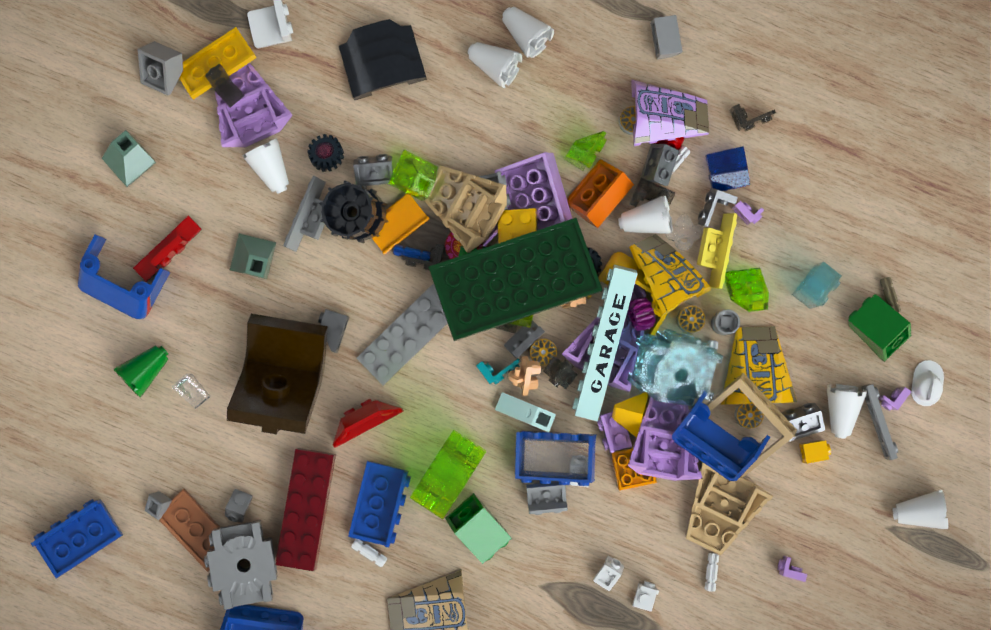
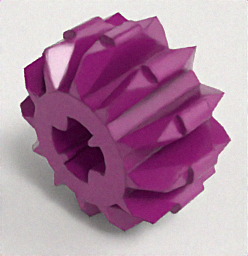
(641, 314)

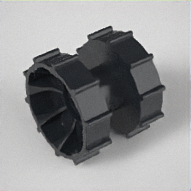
(338, 208)

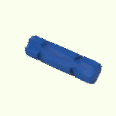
(411, 252)

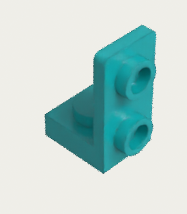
(487, 371)

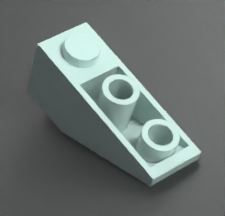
(525, 412)

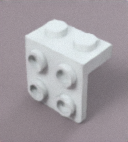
(270, 25)

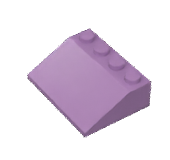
(539, 186)

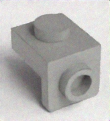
(238, 506)

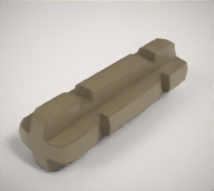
(890, 294)

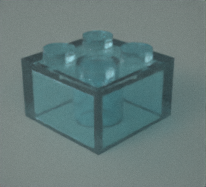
(817, 285)

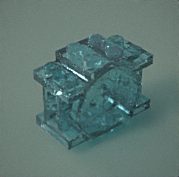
(689, 368)

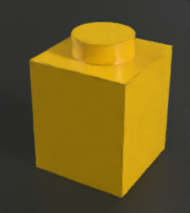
(815, 451)

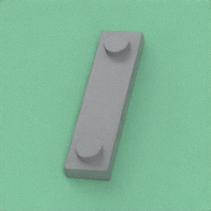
(888, 447)

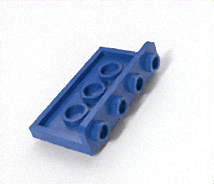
(379, 504)
(77, 537)

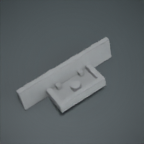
(308, 217)

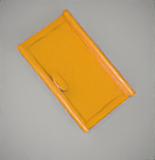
(403, 219)

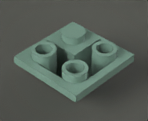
(127, 158)
(252, 256)

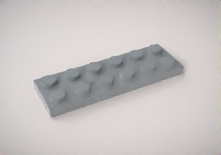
(404, 337)

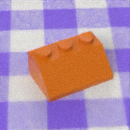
(599, 193)

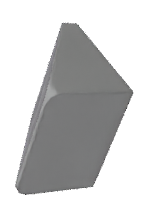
(157, 504)

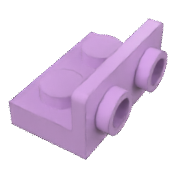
(615, 435)

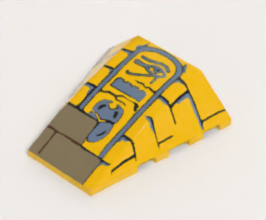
(667, 273)
(760, 357)

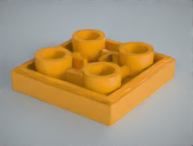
(625, 476)

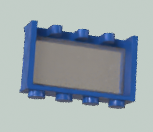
(555, 457)

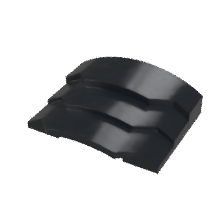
(381, 58)

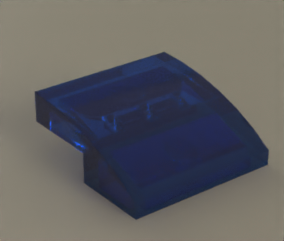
(728, 169)

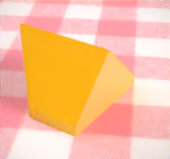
(631, 412)

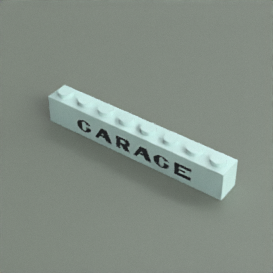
(605, 342)

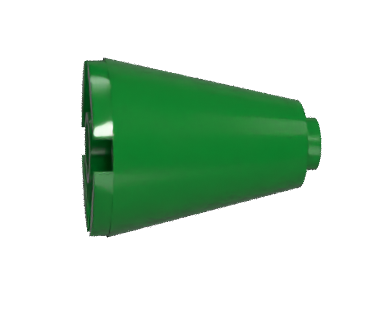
(142, 369)

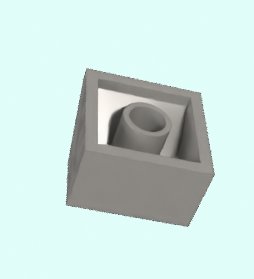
(159, 67)

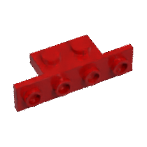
(171, 245)

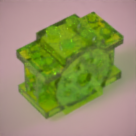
(448, 474)

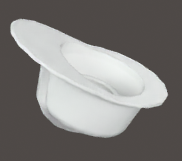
(927, 383)

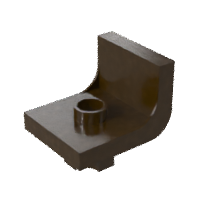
(279, 374)

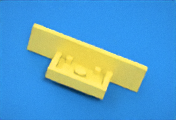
(716, 248)

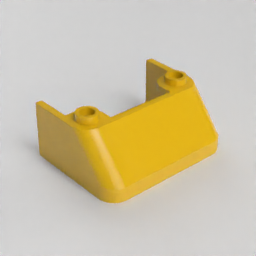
(625, 261)

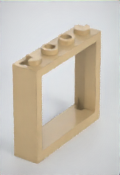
(765, 407)

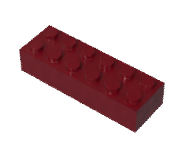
(305, 509)

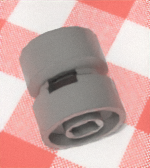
(725, 322)

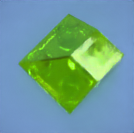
(583, 150)
(414, 175)
(747, 289)

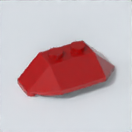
(364, 419)

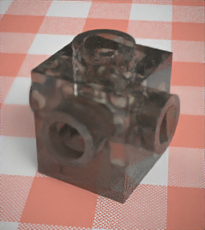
(560, 372)

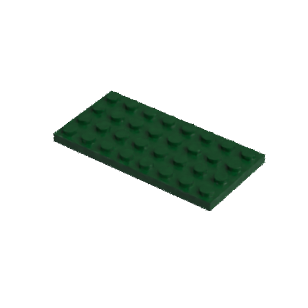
(515, 279)

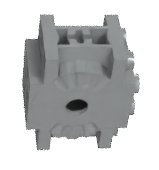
(238, 584)

